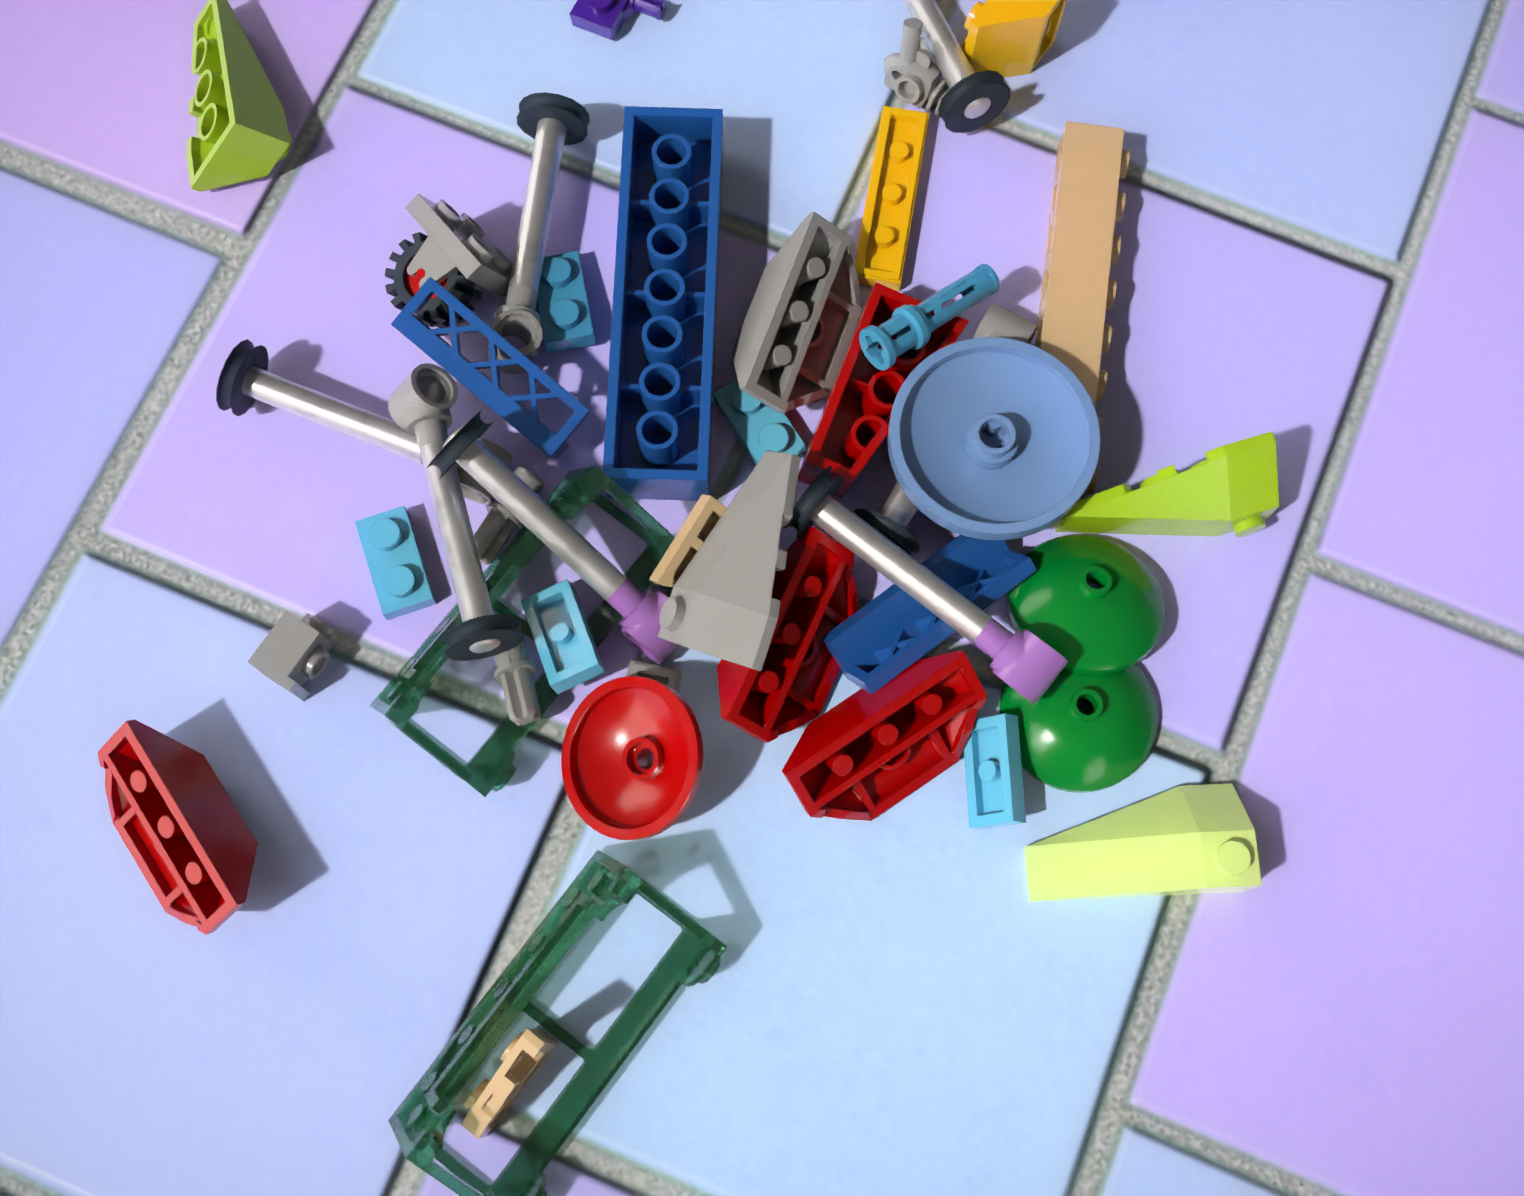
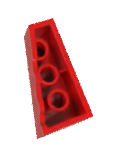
(863, 396)

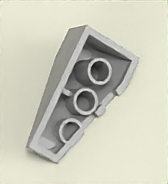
(726, 590)

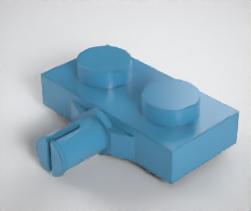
(564, 304)

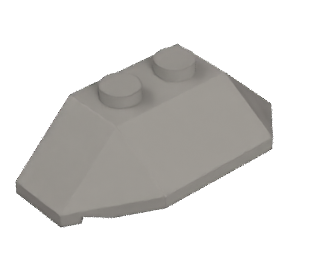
(800, 318)

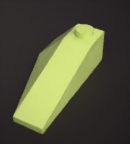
(1162, 846)

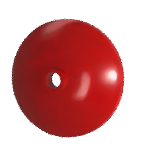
(609, 753)

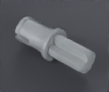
(500, 522)
(516, 676)

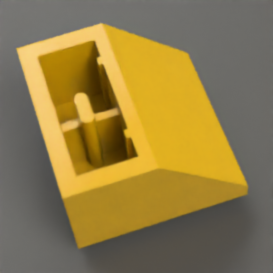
(1011, 34)

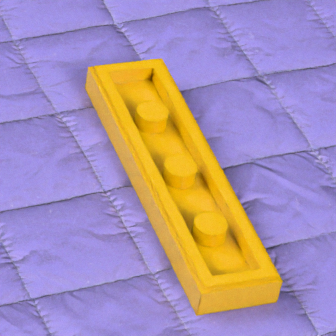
(891, 197)

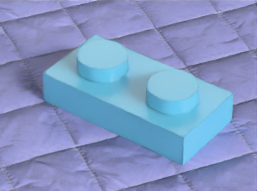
(756, 424)
(395, 563)
(562, 636)
(994, 773)

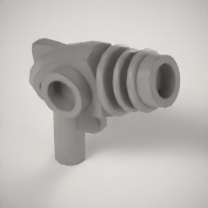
(914, 72)

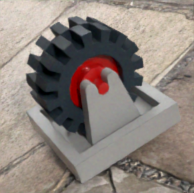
(449, 255)

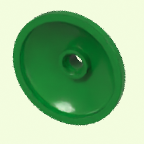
(1089, 626)
(1079, 749)

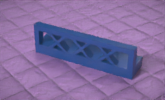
(478, 382)
(899, 630)

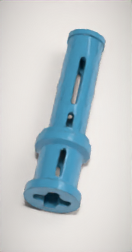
(914, 324)

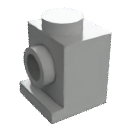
(294, 652)

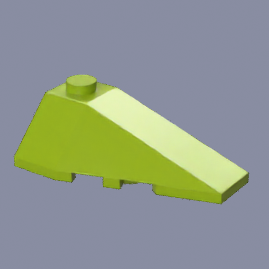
(237, 109)
(1218, 496)

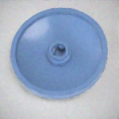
(993, 438)

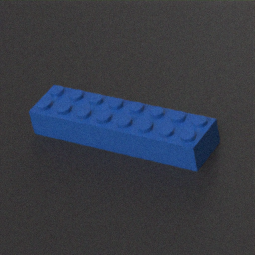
(665, 303)

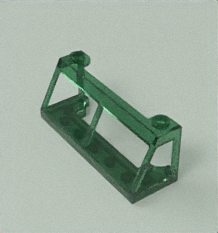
(492, 763)
(428, 1107)

